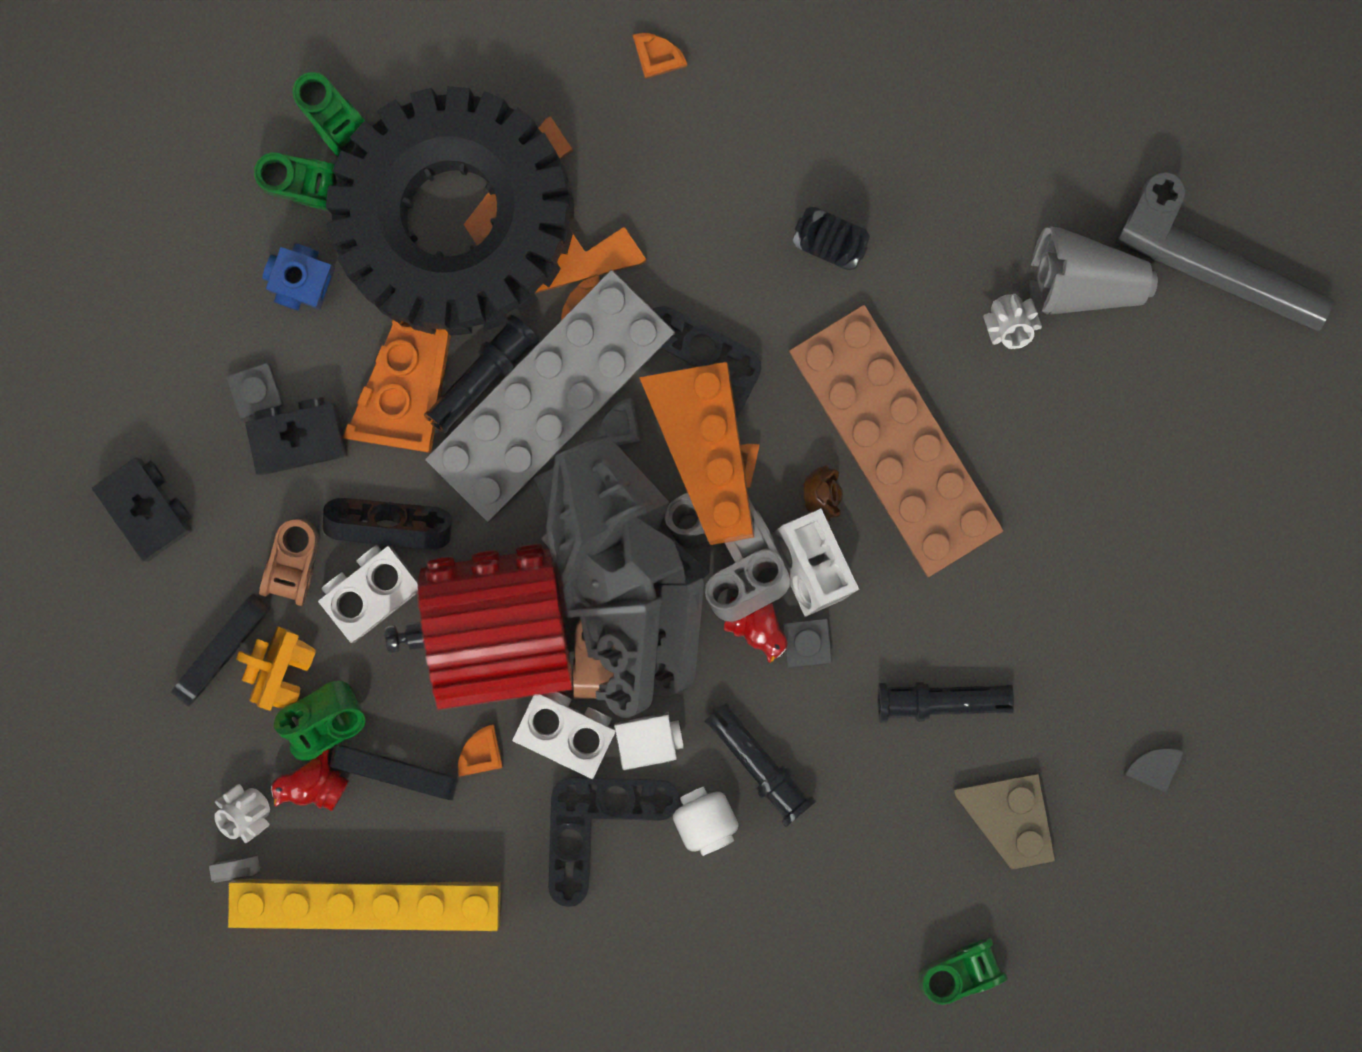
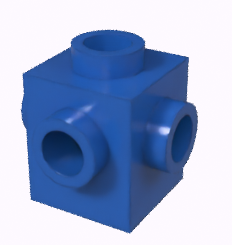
(314, 281)

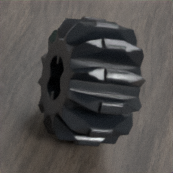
(831, 238)

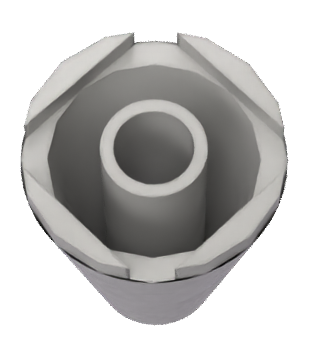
(1086, 275)

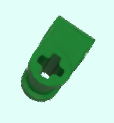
(329, 114)
(300, 180)
(323, 719)
(964, 971)

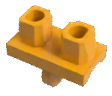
(283, 650)

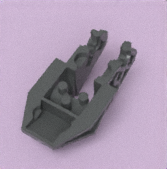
(622, 576)

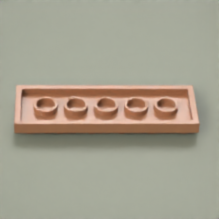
(895, 441)

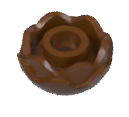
(823, 492)

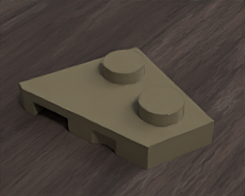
(1011, 818)

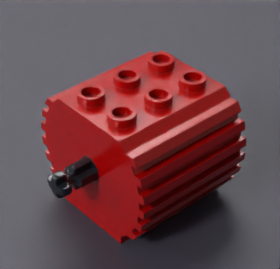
(490, 627)

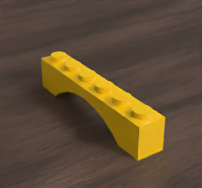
(364, 905)

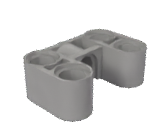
(750, 559)

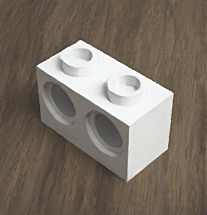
(814, 562)
(376, 602)
(648, 740)
(560, 744)

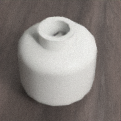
(705, 821)

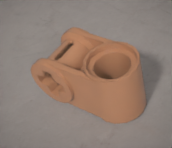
(290, 564)
(586, 672)

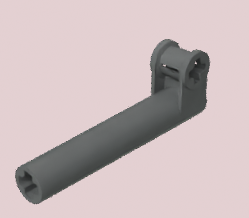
(1152, 233)

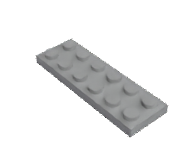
(550, 395)

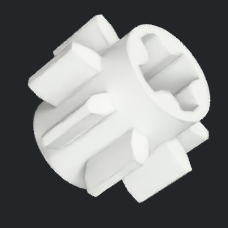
(1012, 321)
(242, 813)

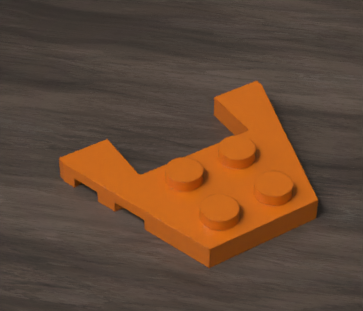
(613, 253)

